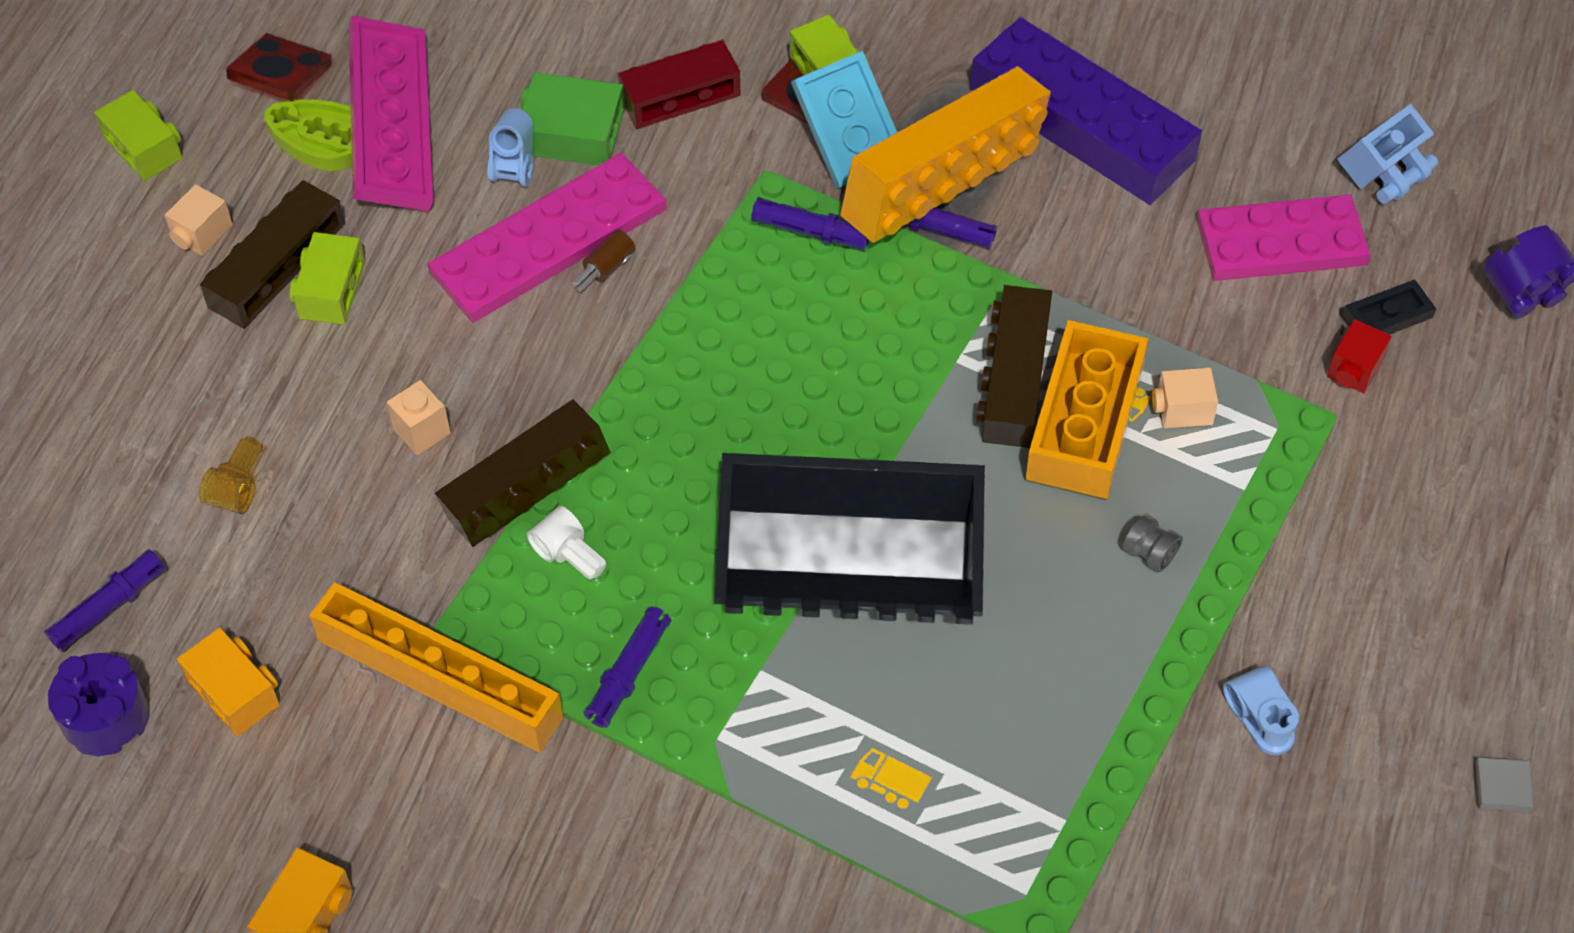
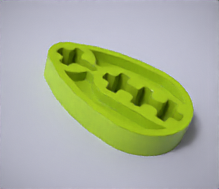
(307, 117)

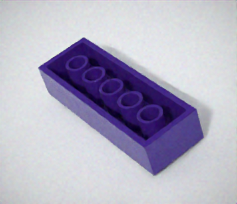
(1095, 112)

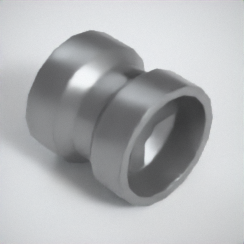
(1152, 542)

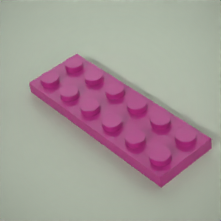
(389, 114)
(546, 237)

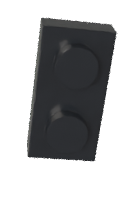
(1392, 308)

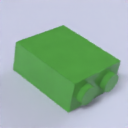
(573, 117)

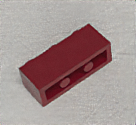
(680, 84)

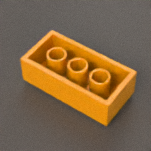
(1087, 409)

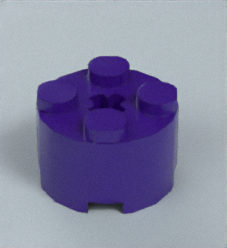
(1532, 271)
(98, 703)

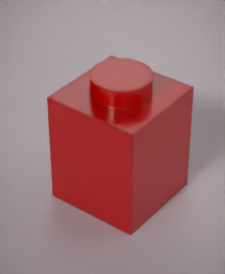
(1359, 356)

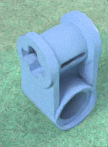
(511, 155)
(1263, 709)

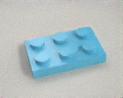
(843, 112)

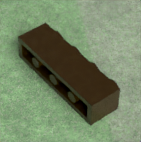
(270, 254)
(1016, 366)
(522, 472)

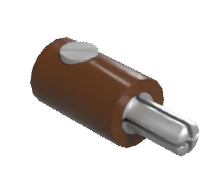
(605, 259)

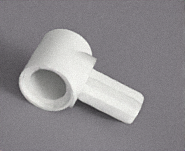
(561, 539)

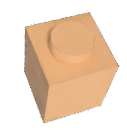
(198, 220)
(1186, 398)
(418, 417)

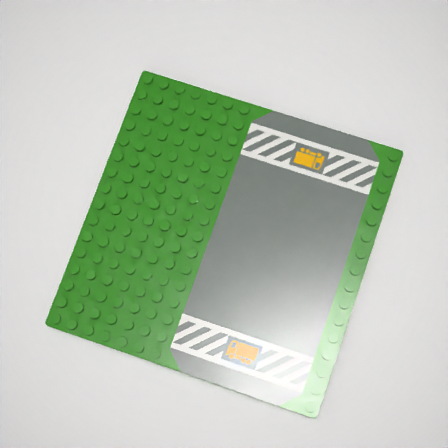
(928, 753)

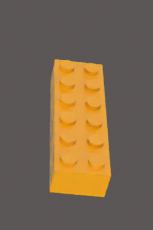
(944, 154)

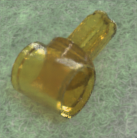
(231, 483)

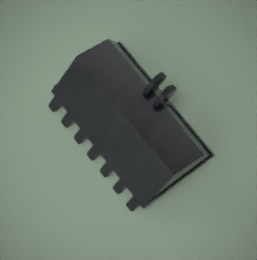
(851, 537)

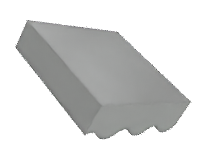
(1504, 785)

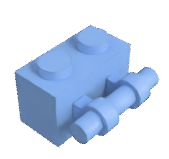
(1386, 146)

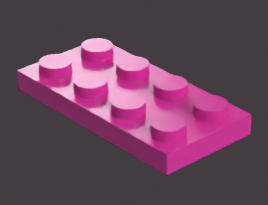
(1282, 237)

